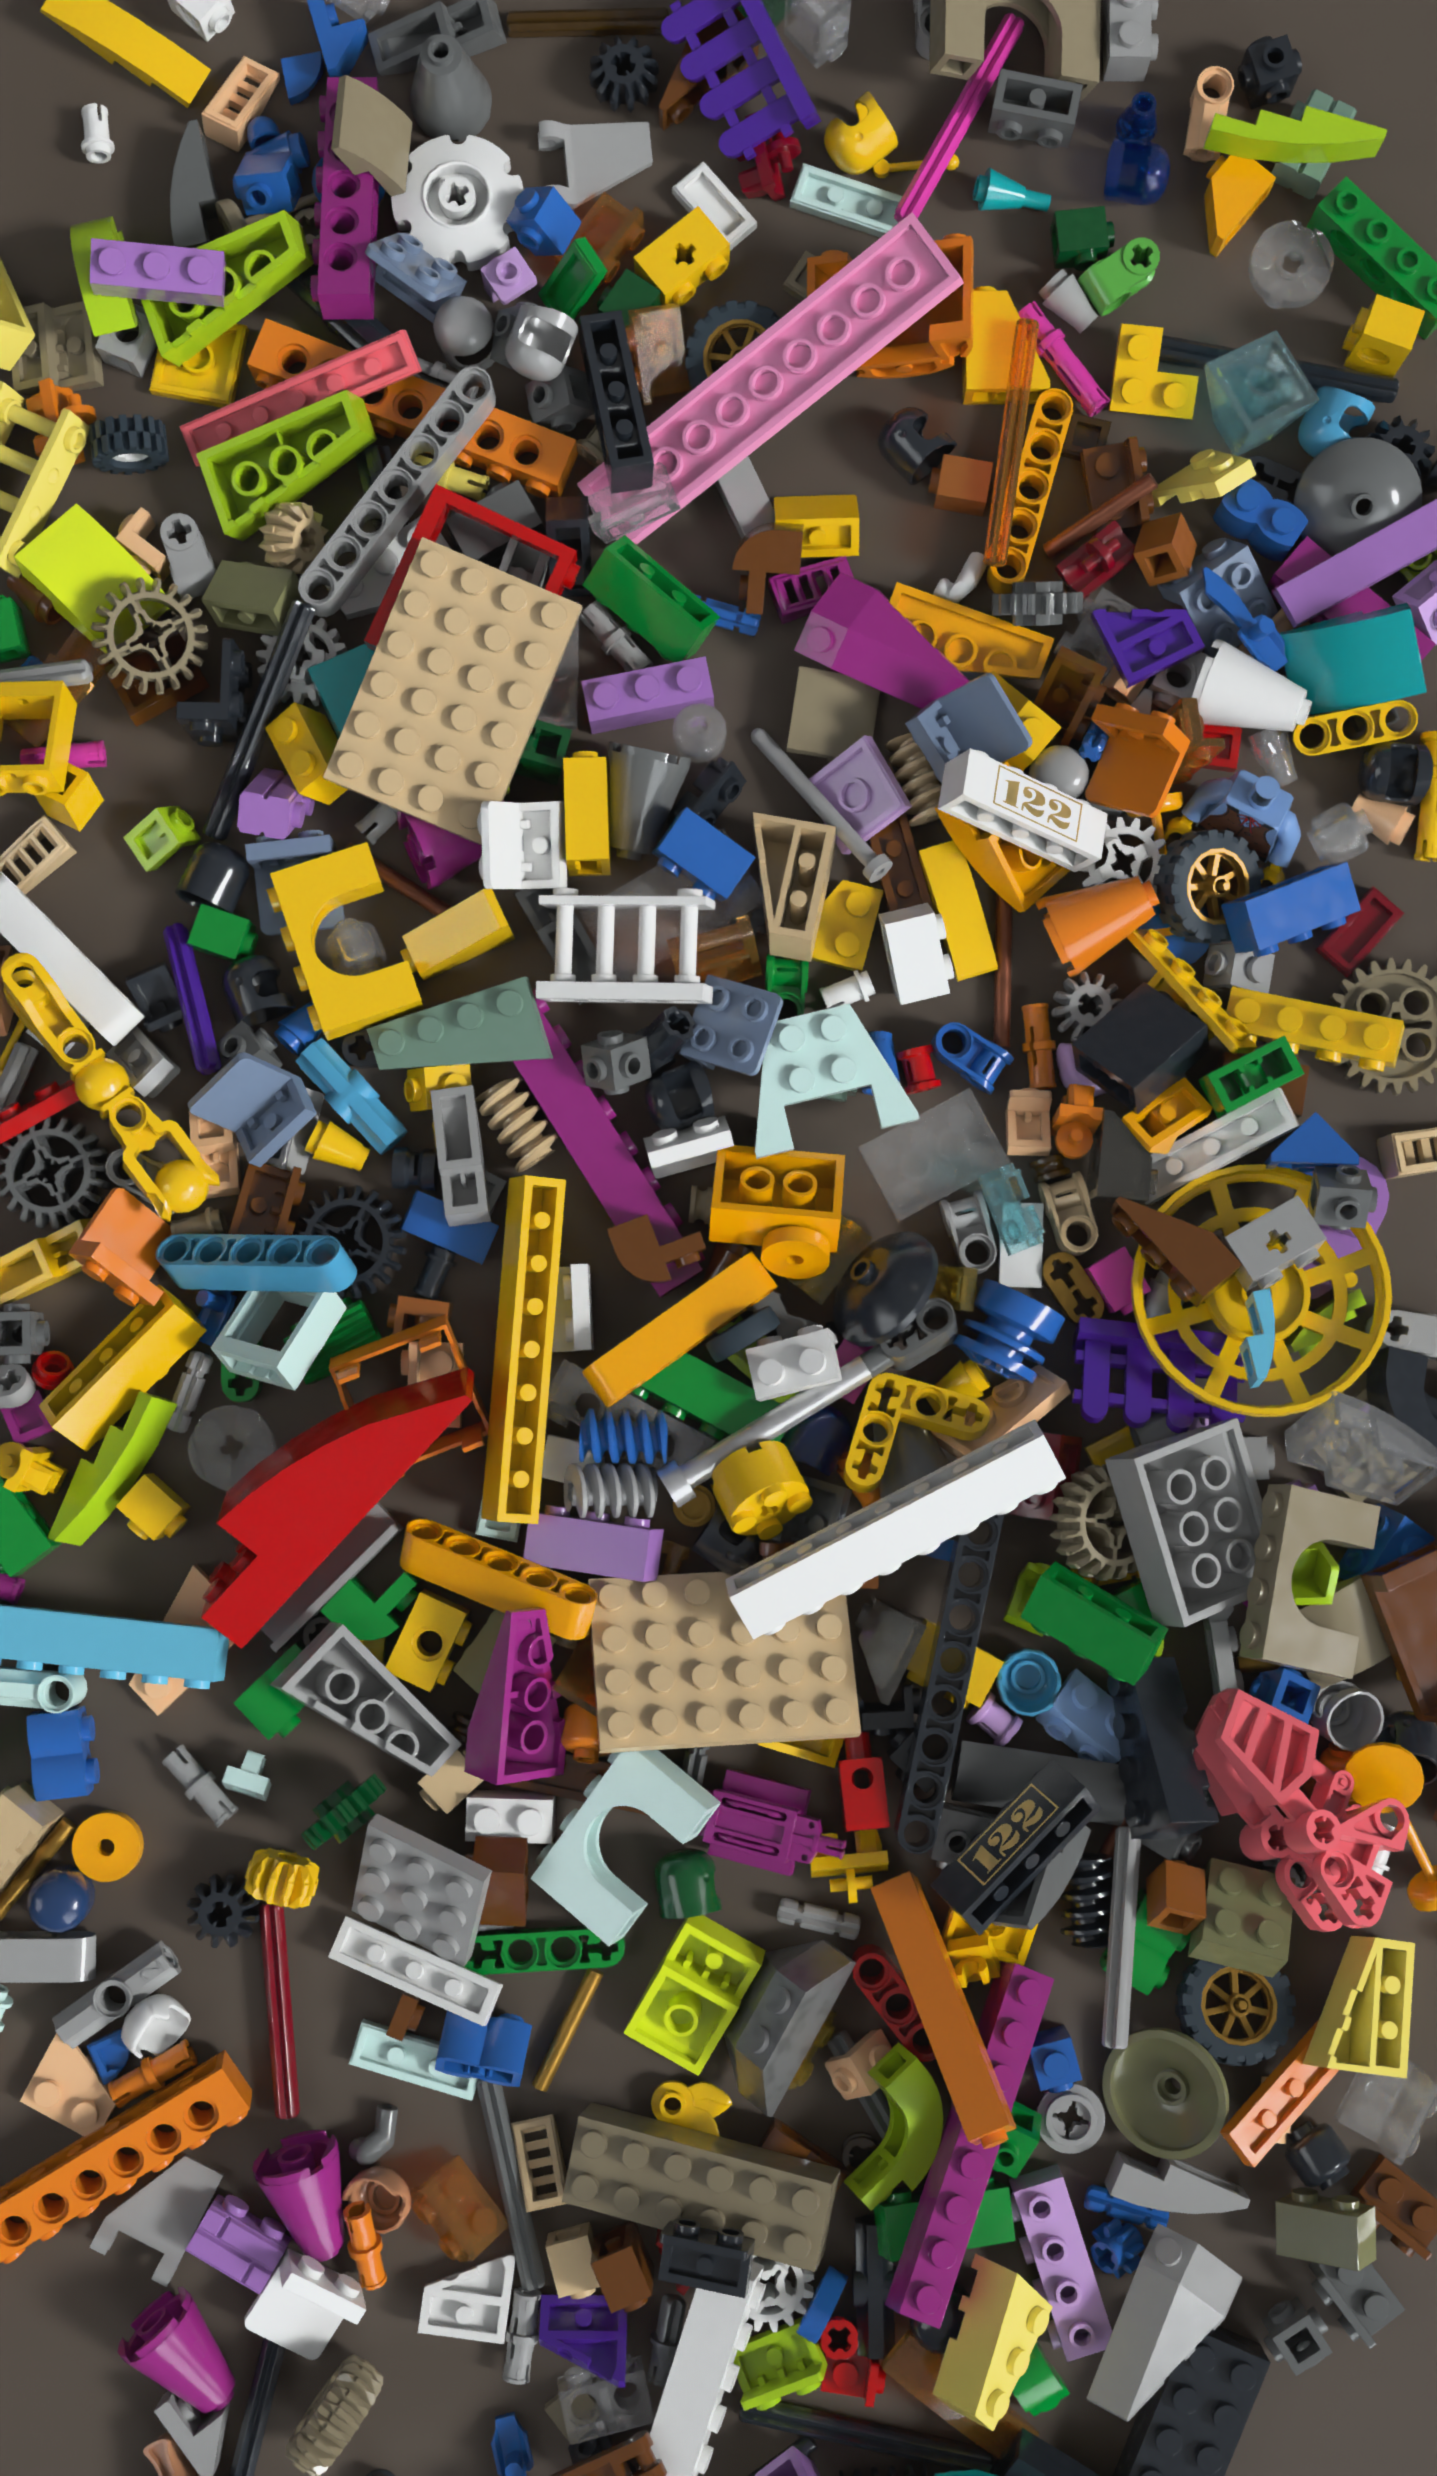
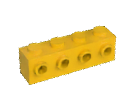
(1319, 1028)
(120, 1367)

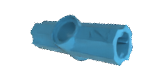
(351, 1096)

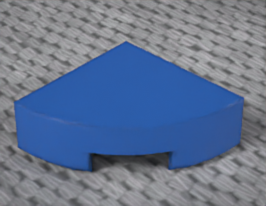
(301, 74)
(109, 2055)

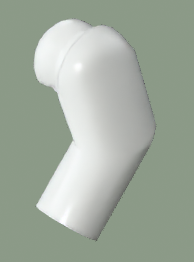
(965, 582)

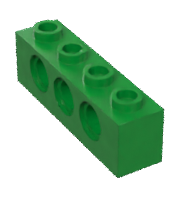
(1378, 250)

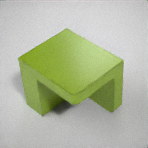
(1314, 1576)

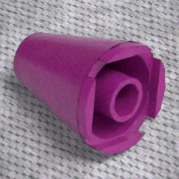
(436, 852)
(306, 2190)
(179, 2352)

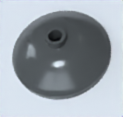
(1347, 474)

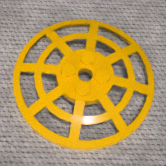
(1289, 1298)

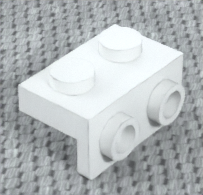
(689, 1148)
(793, 1363)

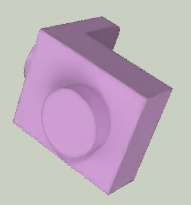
(507, 277)

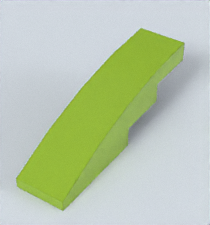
(1312, 139)
(103, 1483)

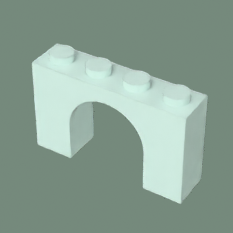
(574, 1867)

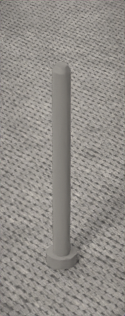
(875, 865)

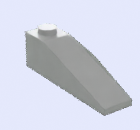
(1167, 2312)

